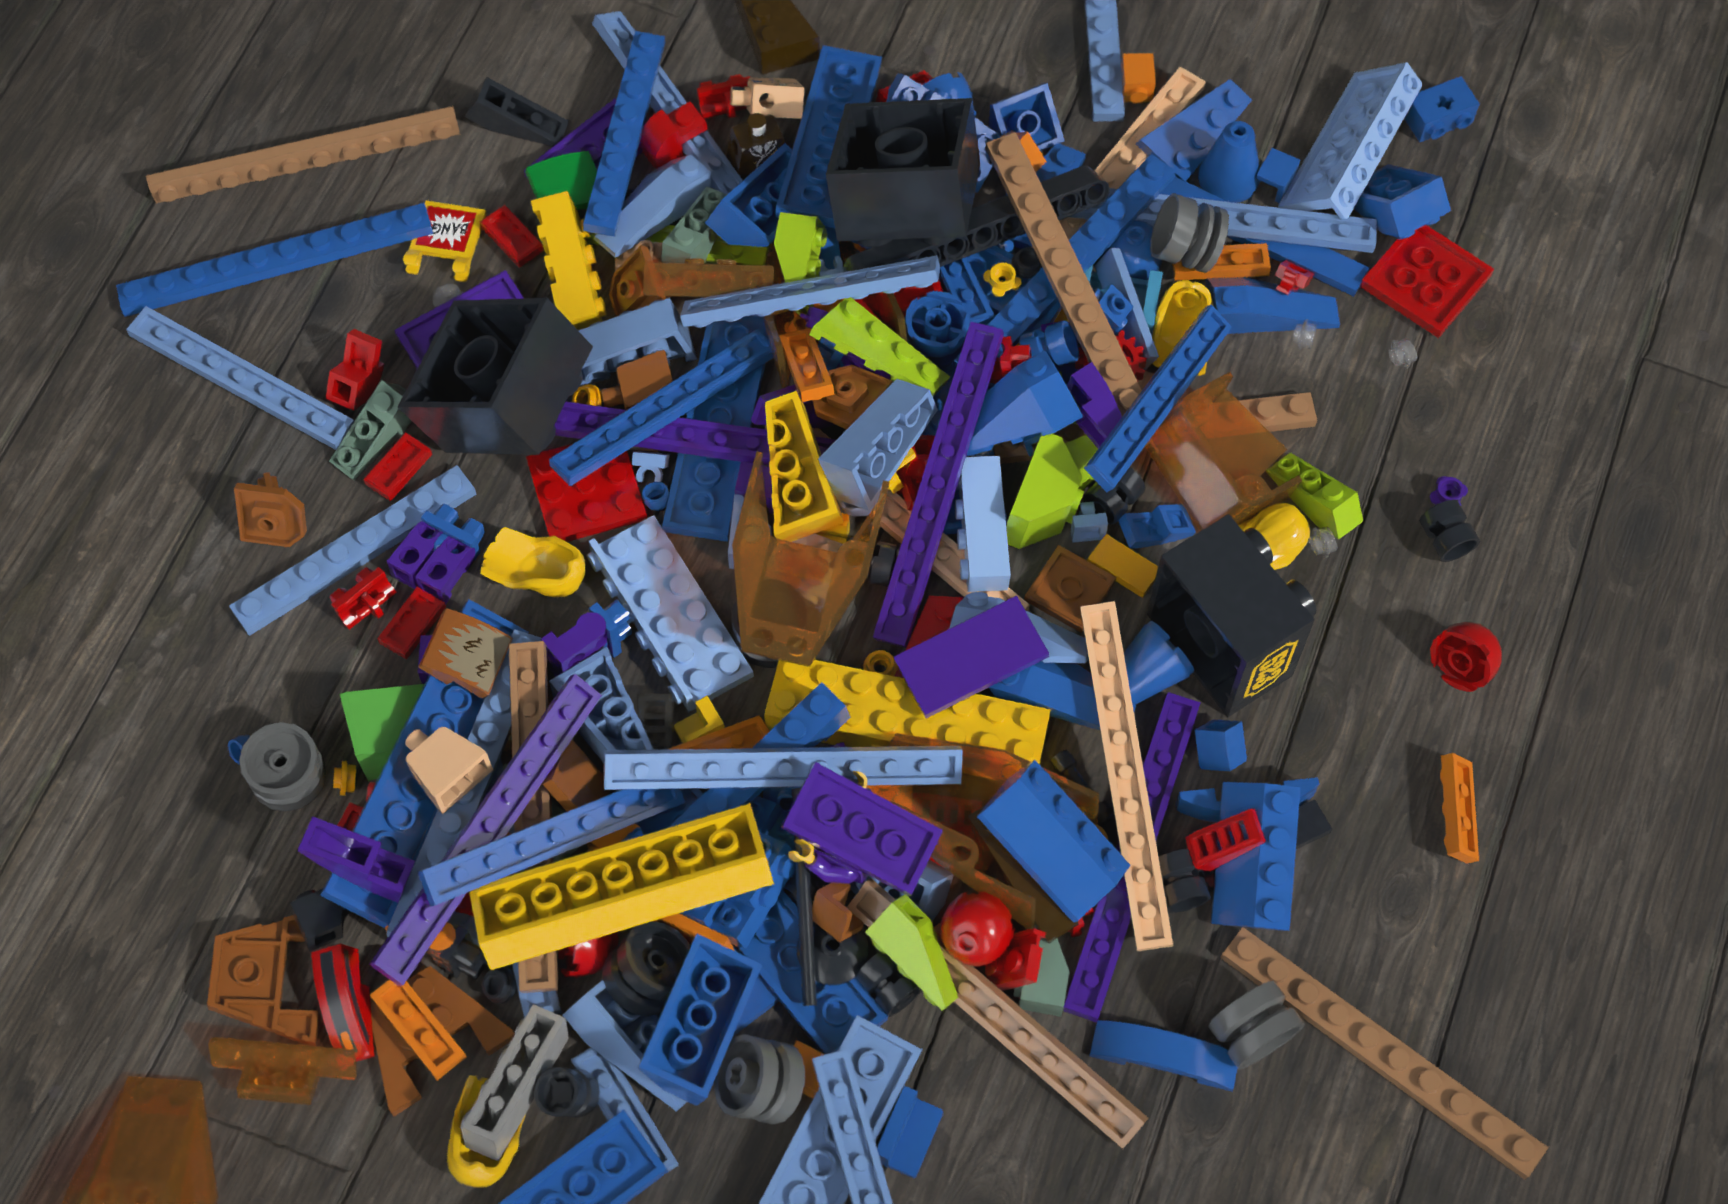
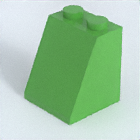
(376, 722)

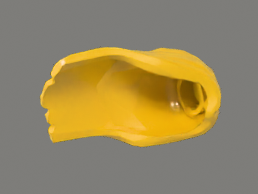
(1176, 314)
(1284, 531)
(534, 563)
(465, 1164)

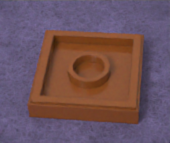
(1067, 585)
(575, 779)

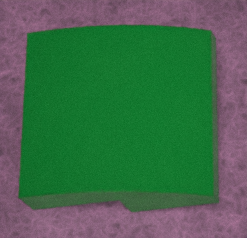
(564, 173)

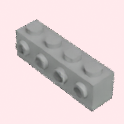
(512, 1085)

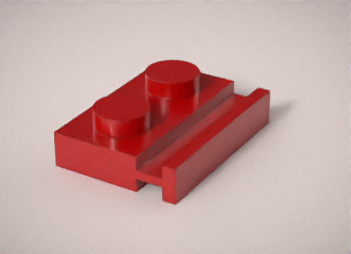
(1019, 963)

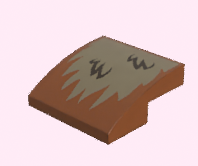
(465, 652)

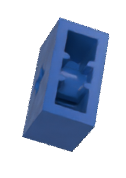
(1442, 109)

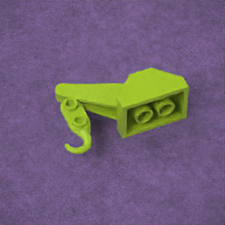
(1050, 489)

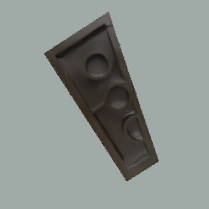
(778, 34)

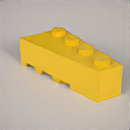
(569, 260)
(800, 489)

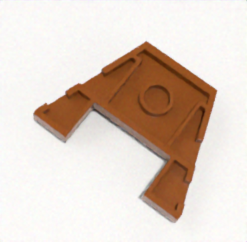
(250, 980)
(453, 1010)

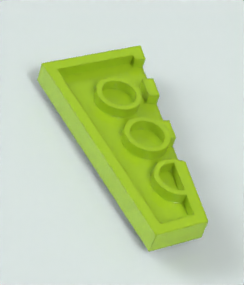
(882, 349)

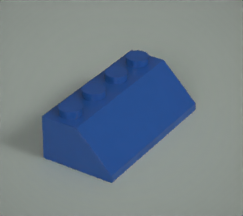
(749, 210)
(1053, 840)
(1258, 884)
(699, 1020)

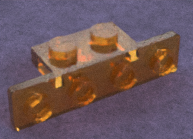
(702, 279)
(281, 1070)

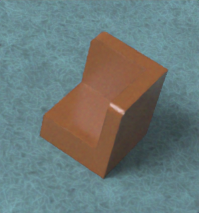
(831, 913)

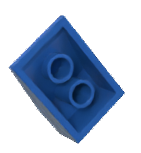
(1403, 200)

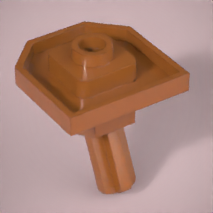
(628, 283)
(854, 392)
(269, 513)

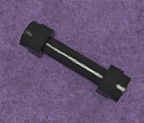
(1066, 765)

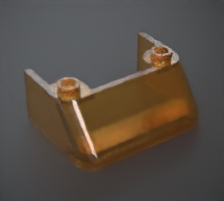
(1197, 470)

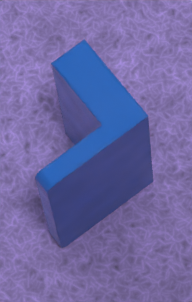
(908, 1133)

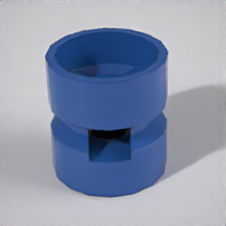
(1057, 341)

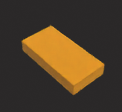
(1125, 564)

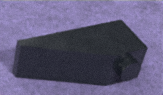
(514, 115)

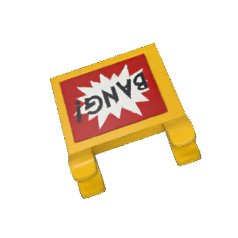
(453, 237)

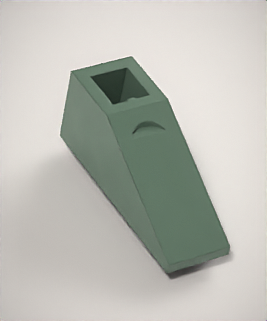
(691, 235)
(372, 431)
(1049, 992)

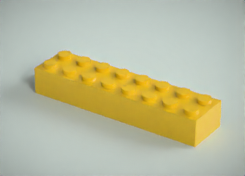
(885, 706)
(619, 886)

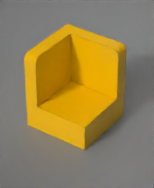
(700, 723)

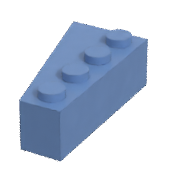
(635, 336)
(877, 443)
(613, 719)

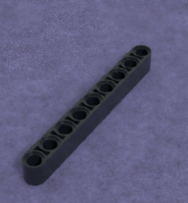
(991, 223)

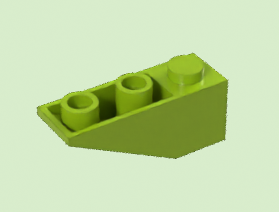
(799, 247)
(1319, 495)
(912, 944)

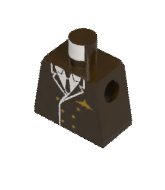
(753, 143)

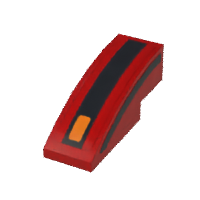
(343, 999)

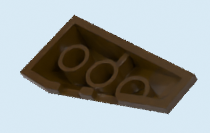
(1048, 914)

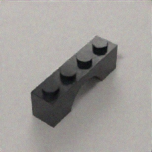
(318, 919)

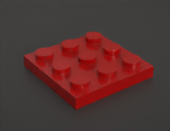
(1427, 279)
(591, 506)

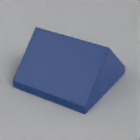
(1028, 112)

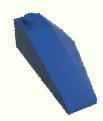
(1259, 307)
(1023, 404)
(1054, 686)

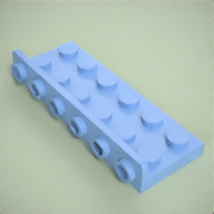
(1353, 140)
(670, 613)

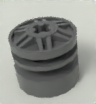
(1189, 233)

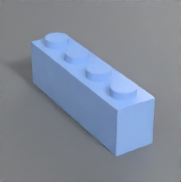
(983, 525)

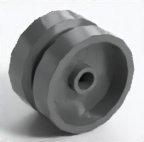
(283, 766)
(1256, 1024)
(760, 1079)

